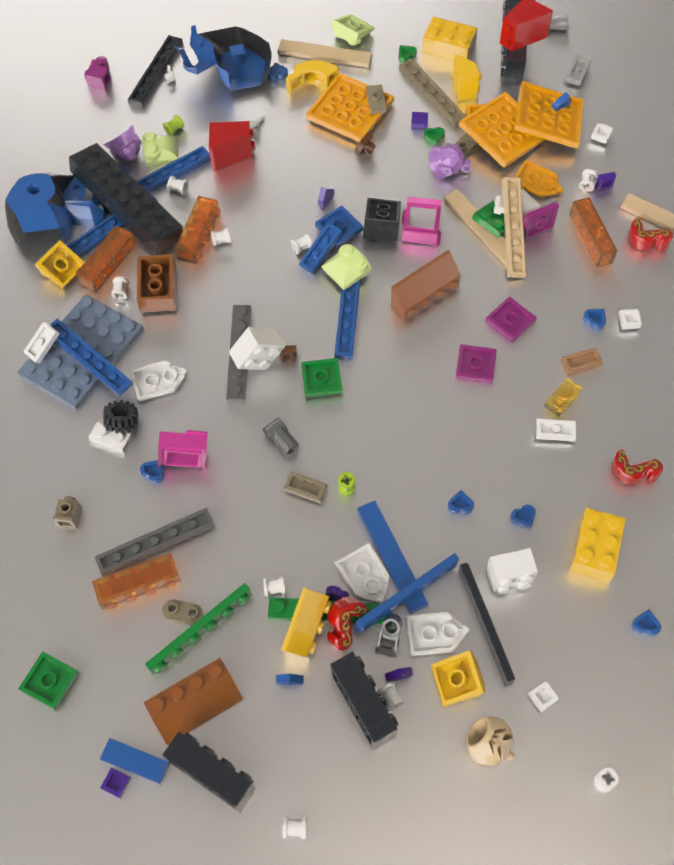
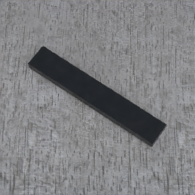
(154, 71)
(486, 625)

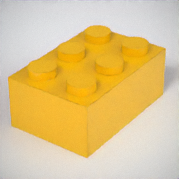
(448, 38)
(597, 544)

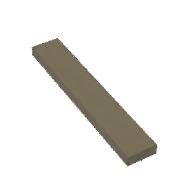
(432, 92)

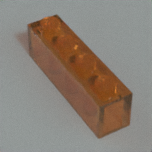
(197, 230)
(593, 232)
(105, 259)
(136, 581)

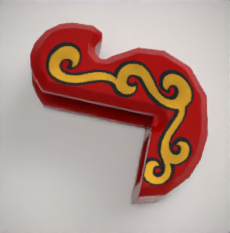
(647, 239)
(633, 474)
(340, 619)

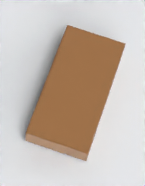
(581, 361)

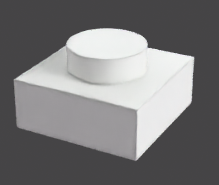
(602, 133)
(630, 319)
(543, 696)

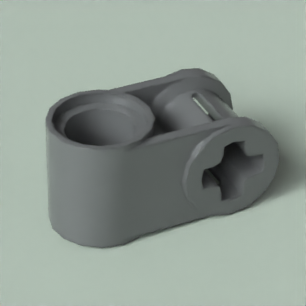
(389, 638)

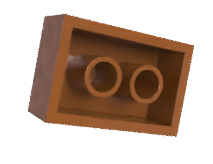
(156, 283)

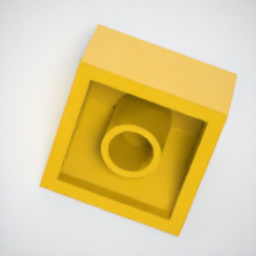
(465, 78)

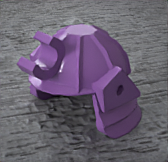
(125, 146)
(447, 160)

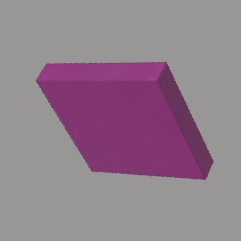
(540, 220)
(510, 319)
(476, 363)

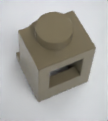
(67, 518)

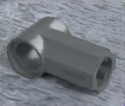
(278, 433)

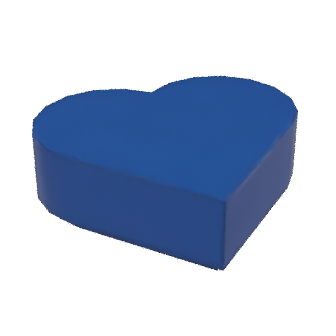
(277, 72)
(562, 102)
(595, 317)
(150, 471)
(460, 503)
(524, 516)
(647, 624)
(289, 679)

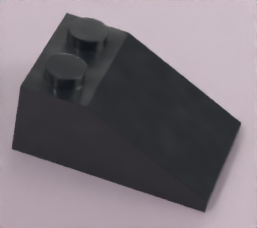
(382, 220)

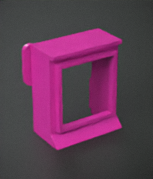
(421, 235)
(182, 449)

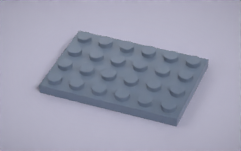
(99, 327)

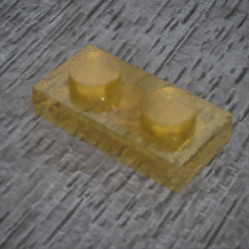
(563, 397)

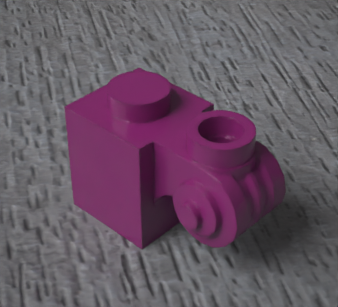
(98, 73)

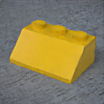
(306, 623)

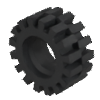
(116, 423)

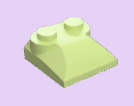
(351, 28)
(159, 149)
(347, 266)

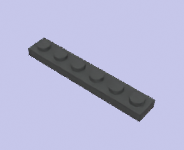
(237, 377)
(154, 542)

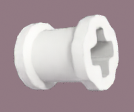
(589, 181)
(177, 185)
(220, 237)
(301, 244)
(120, 286)
(274, 586)
(390, 696)
(601, 783)
(294, 827)

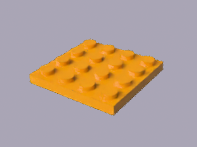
(346, 108)
(539, 119)
(494, 130)

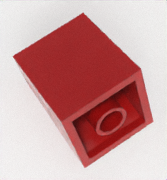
(525, 24)
(230, 143)

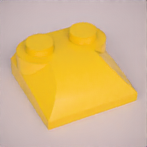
(59, 264)
(458, 678)

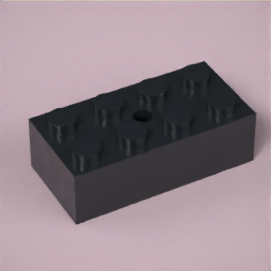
(363, 700)
(211, 773)

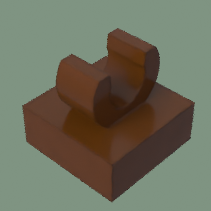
(366, 144)
(288, 350)

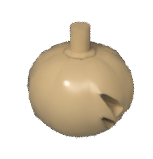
(490, 741)

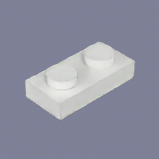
(41, 342)
(555, 430)
(110, 439)

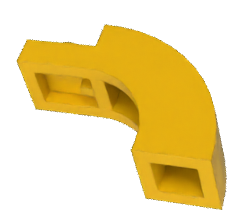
(311, 71)

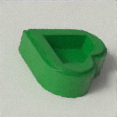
(406, 53)
(434, 135)

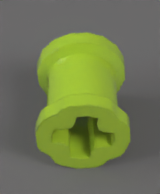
(173, 125)
(342, 487)

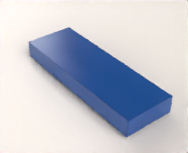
(321, 248)
(135, 761)

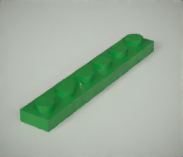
(285, 607)
(193, 634)

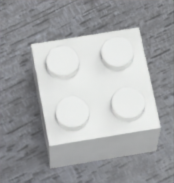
(257, 348)
(511, 571)

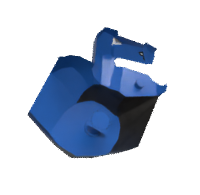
(238, 54)
(50, 202)

